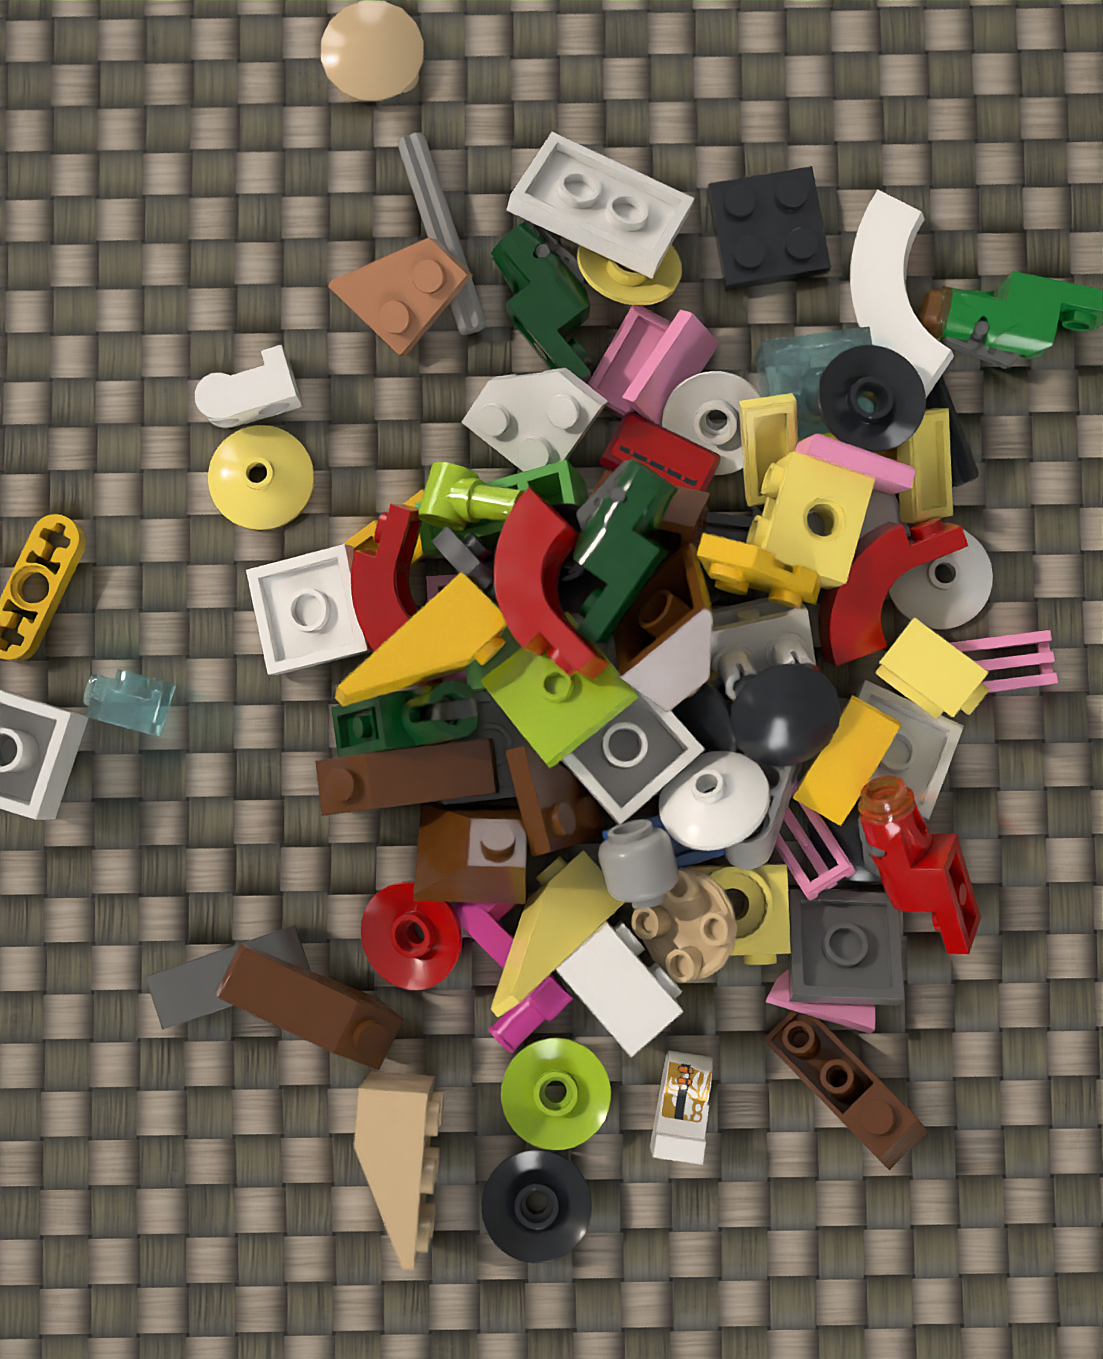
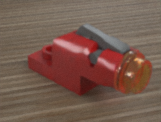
(915, 866)

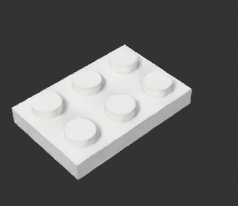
(600, 204)

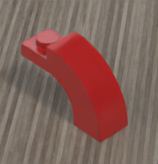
(382, 577)
(526, 585)
(852, 612)

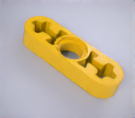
(58, 582)

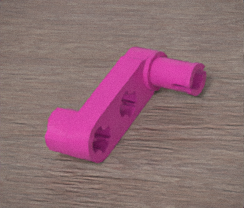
(543, 1003)

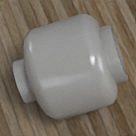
(638, 863)

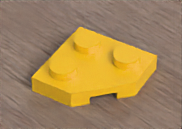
(746, 566)

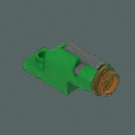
(1014, 323)

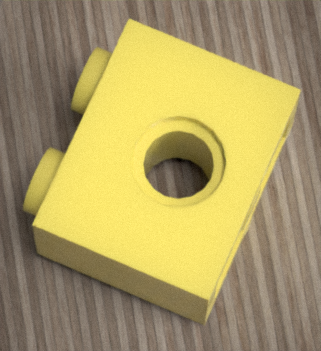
(806, 485)
(933, 672)
(764, 921)

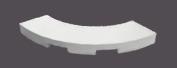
(880, 286)

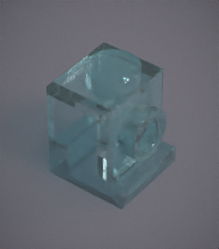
(129, 701)

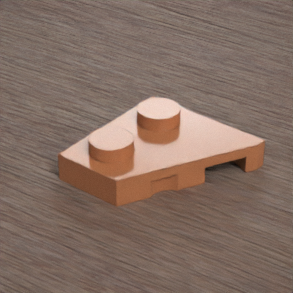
(403, 291)

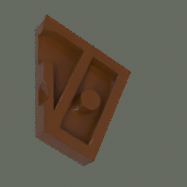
(552, 803)

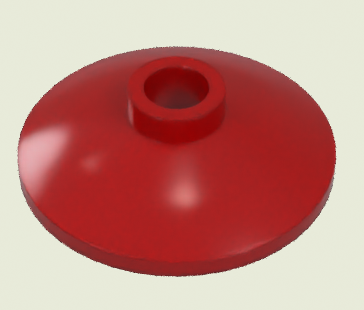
(396, 949)

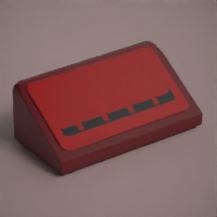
(661, 450)

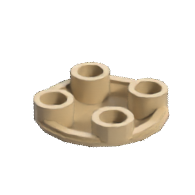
(372, 51)
(691, 929)

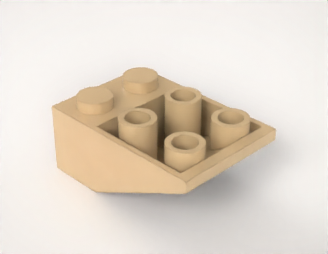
(393, 1145)

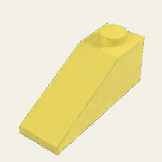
(553, 925)

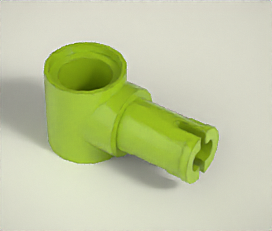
(459, 496)

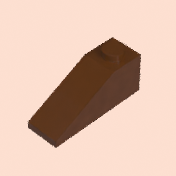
(407, 776)
(310, 1006)

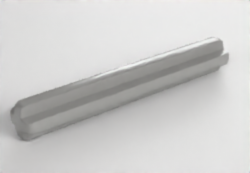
(439, 224)

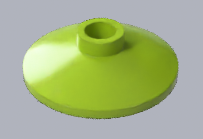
(552, 1122)

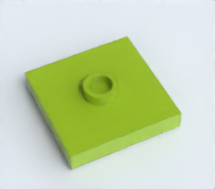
(555, 708)

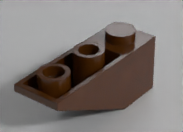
(846, 1087)

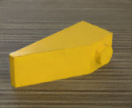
(434, 643)

